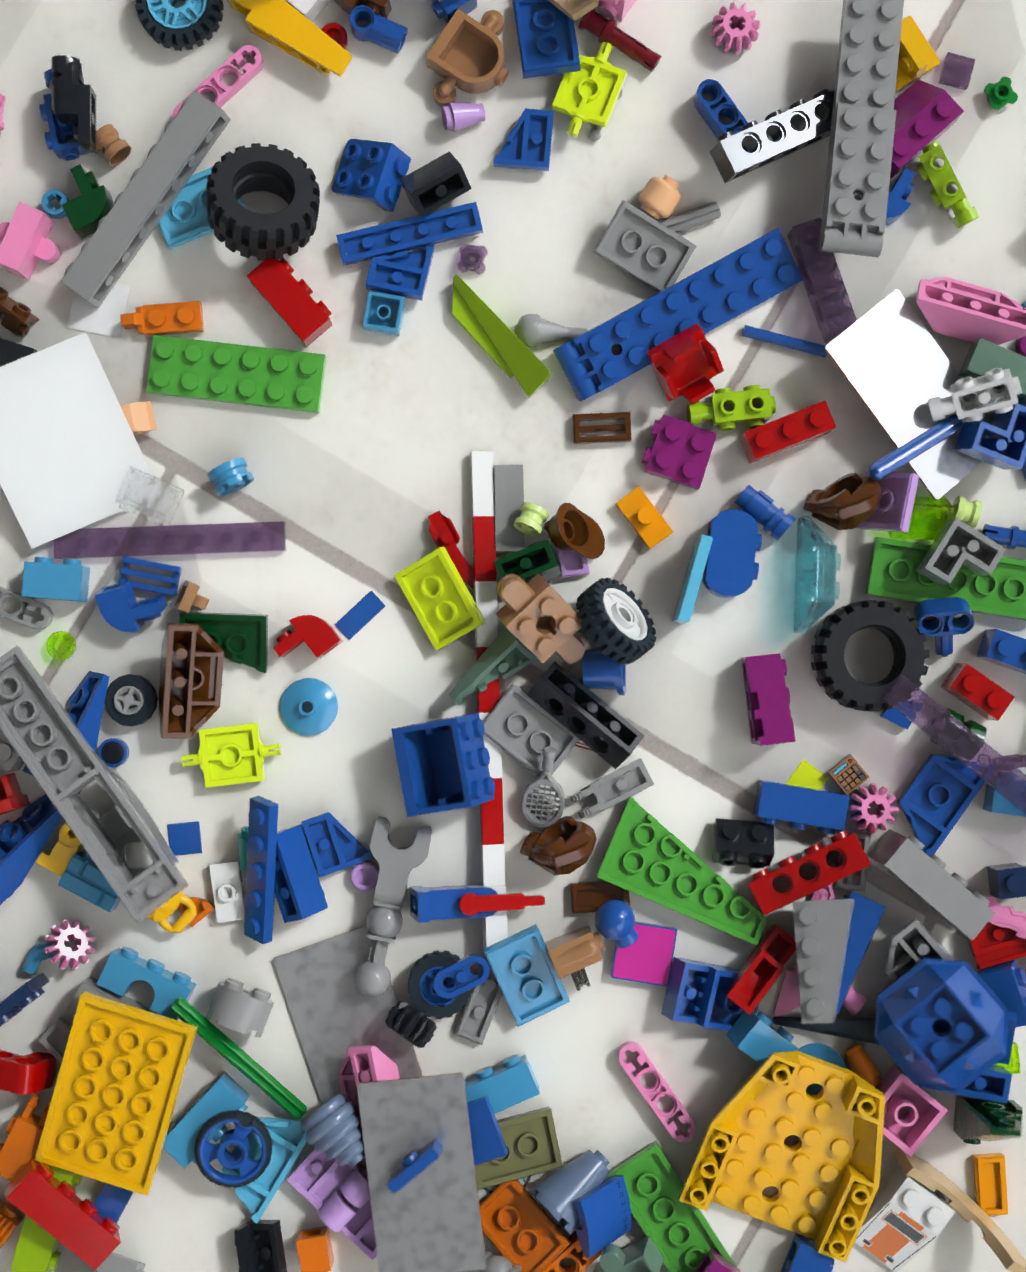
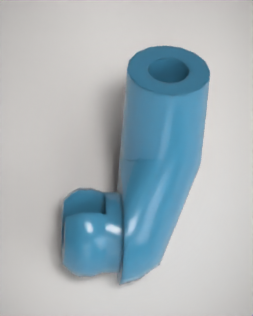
(35, 957)

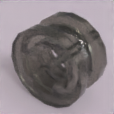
(580, 978)

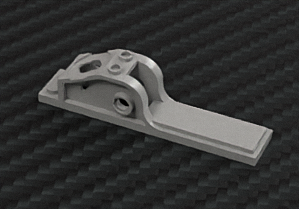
(67, 764)

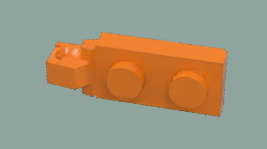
(165, 318)

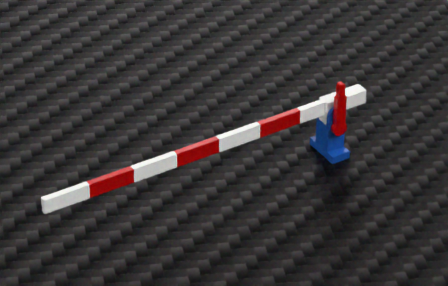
(490, 898)

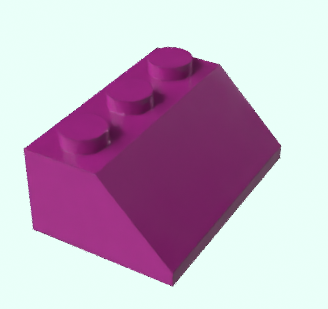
(921, 118)

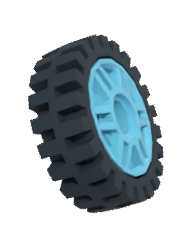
(180, 25)

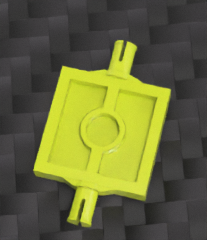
(591, 92)
(231, 755)

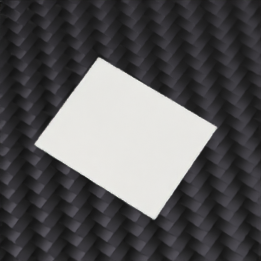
(62, 441)

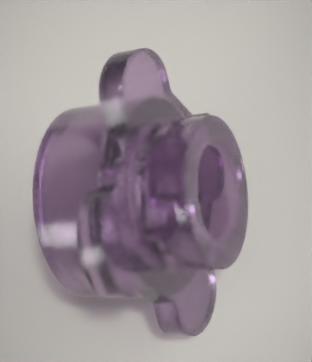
(472, 251)

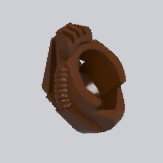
(845, 501)
(560, 846)

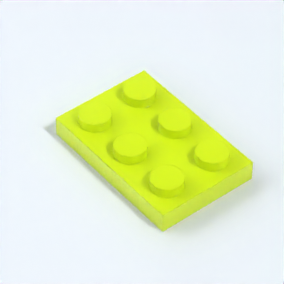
(439, 598)

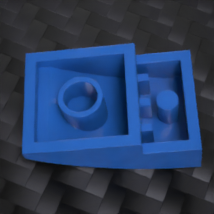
(698, 995)

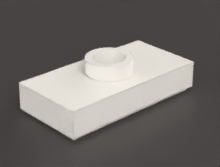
(228, 891)

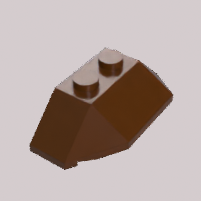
(188, 680)

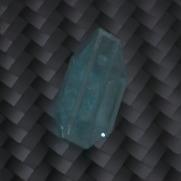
(815, 574)

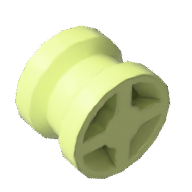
(967, 511)
(531, 519)

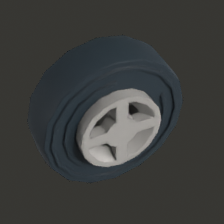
(120, 698)

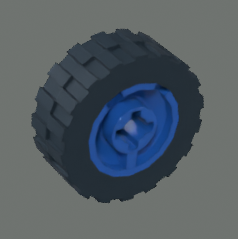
(422, 989)

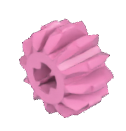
(736, 19)
(883, 811)
(72, 934)

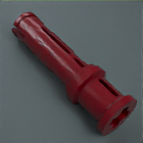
(608, 32)

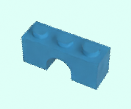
(126, 967)

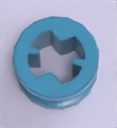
(47, 205)

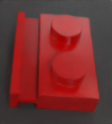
(996, 946)

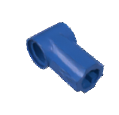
(380, 31)

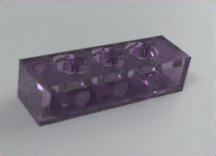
(821, 280)

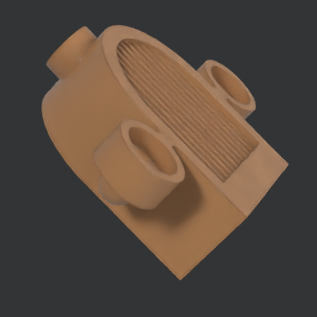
(468, 56)

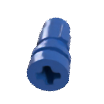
(762, 510)

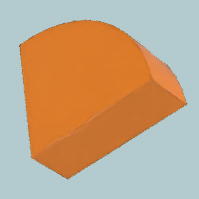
(203, 908)

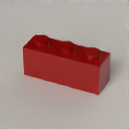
(291, 299)
(787, 432)

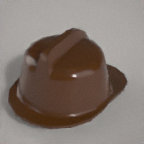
(575, 531)

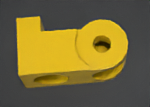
(62, 852)

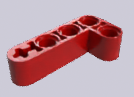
(26, 1073)

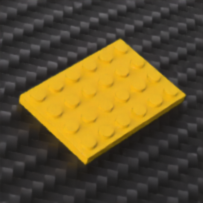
(115, 1093)

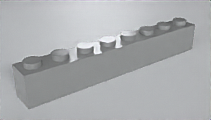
(146, 198)

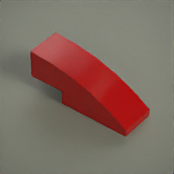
(762, 968)

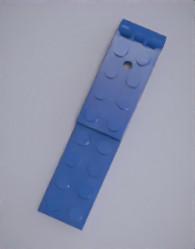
(703, 298)

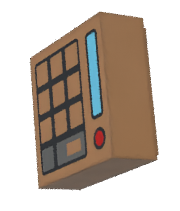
(848, 774)

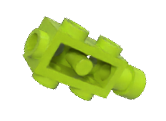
(941, 179)
(742, 410)

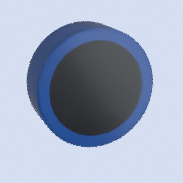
(113, 752)

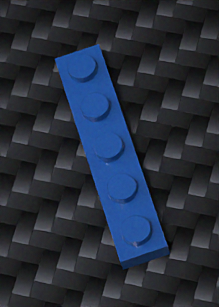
(410, 233)
(261, 869)

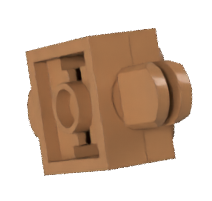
(540, 618)

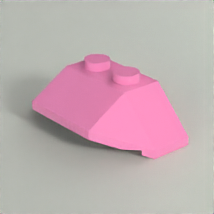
(970, 311)
(361, 1066)

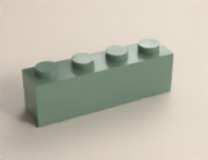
(987, 356)

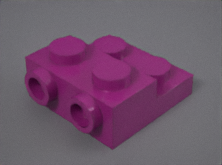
(678, 451)

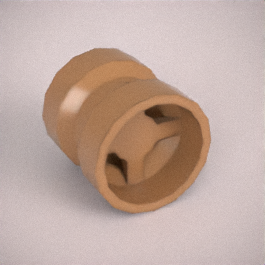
(113, 147)

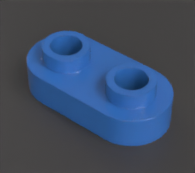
(462, 976)

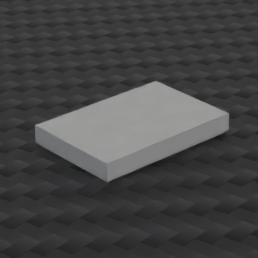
(644, 247)
(525, 729)

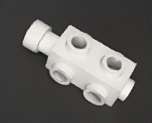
(984, 397)

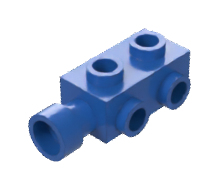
(59, 132)

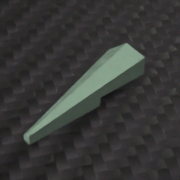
(500, 659)

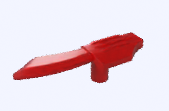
(445, 535)

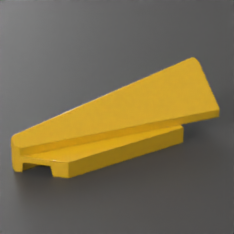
(294, 34)

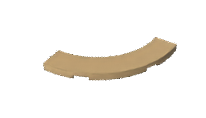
(933, 1179)

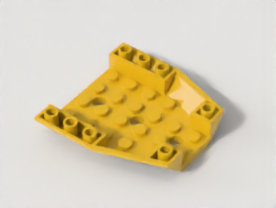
(820, 1181)

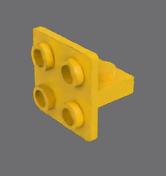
(915, 54)

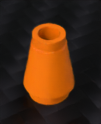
(862, 1065)

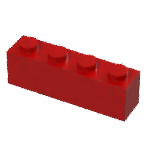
(63, 1213)

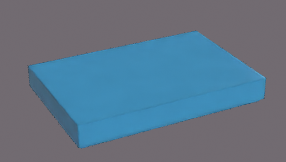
(526, 975)

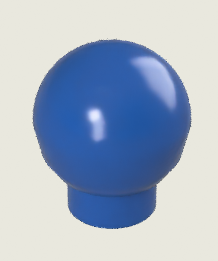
(616, 922)

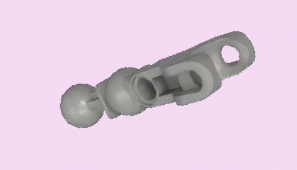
(385, 918)

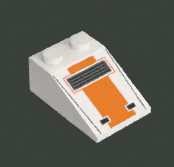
(902, 1221)

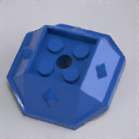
(948, 992)

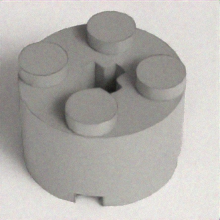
(240, 1008)

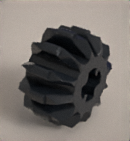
(410, 1024)

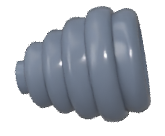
(336, 1131)

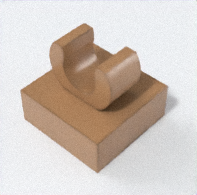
(188, 597)

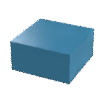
(384, 313)

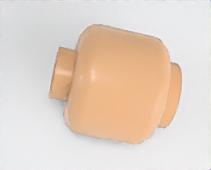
(660, 197)

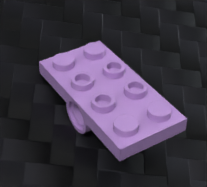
(340, 1197)

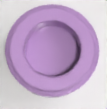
(364, 875)

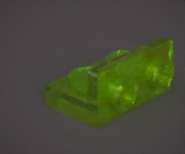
(927, 518)

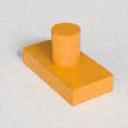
(644, 518)

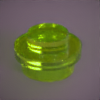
(61, 645)

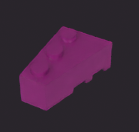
(767, 700)

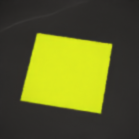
(807, 777)

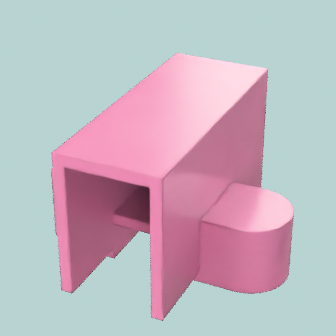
(26, 241)

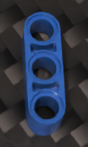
(719, 107)

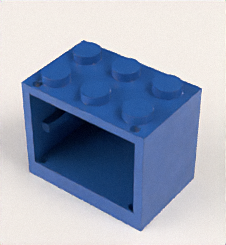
(443, 764)

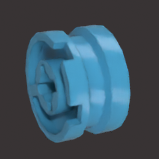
(230, 476)

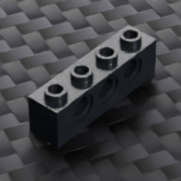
(585, 715)

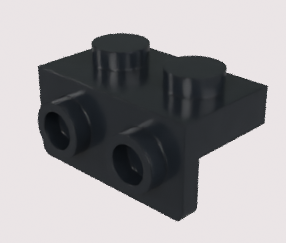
(743, 843)
(260, 1247)

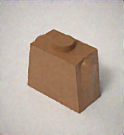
(575, 950)

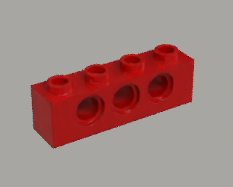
(853, 860)

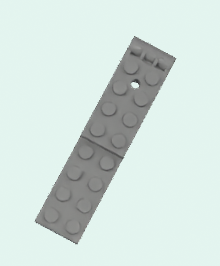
(862, 128)

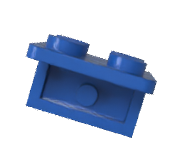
(371, 172)

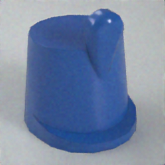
(603, 673)

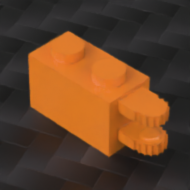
(22, 1139)

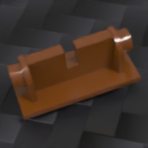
(16, 315)

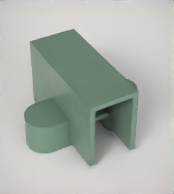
(638, 1257)

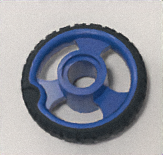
(249, 1169)

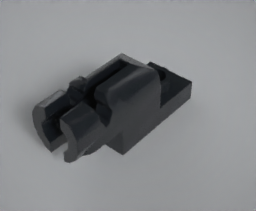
(73, 100)

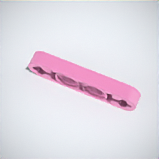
(225, 93)
(656, 1091)

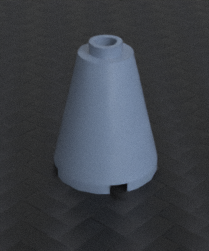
(569, 1184)

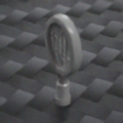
(549, 754)

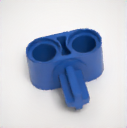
(944, 623)

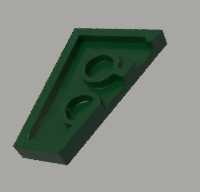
(239, 635)

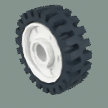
(616, 621)

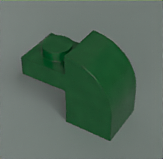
(91, 206)

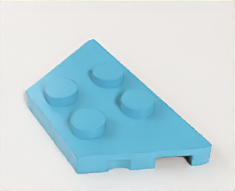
(287, 1144)

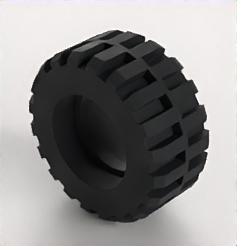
(270, 171)
(831, 643)

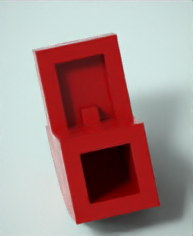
(313, 631)

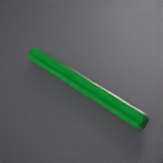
(239, 1058)

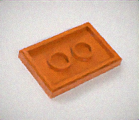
(521, 1228)

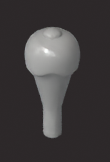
(534, 330)

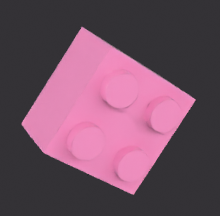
(908, 1111)

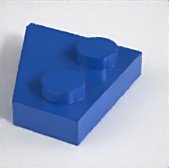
(528, 142)

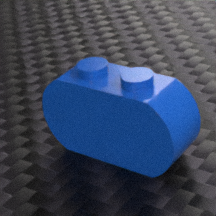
(732, 553)

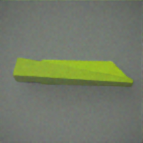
(497, 339)

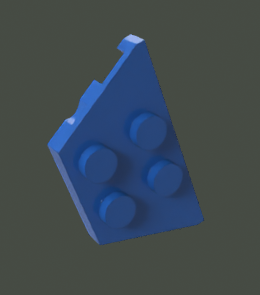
(938, 799)

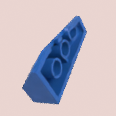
(87, 708)
(23, 841)

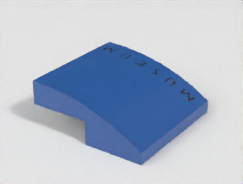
(603, 1215)

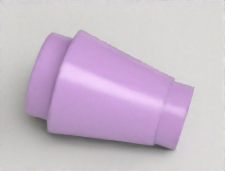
(461, 115)

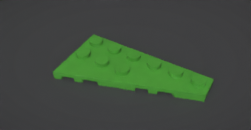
(664, 870)

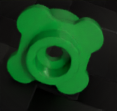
(993, 97)

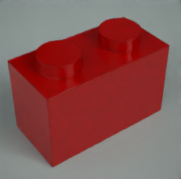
(977, 691)

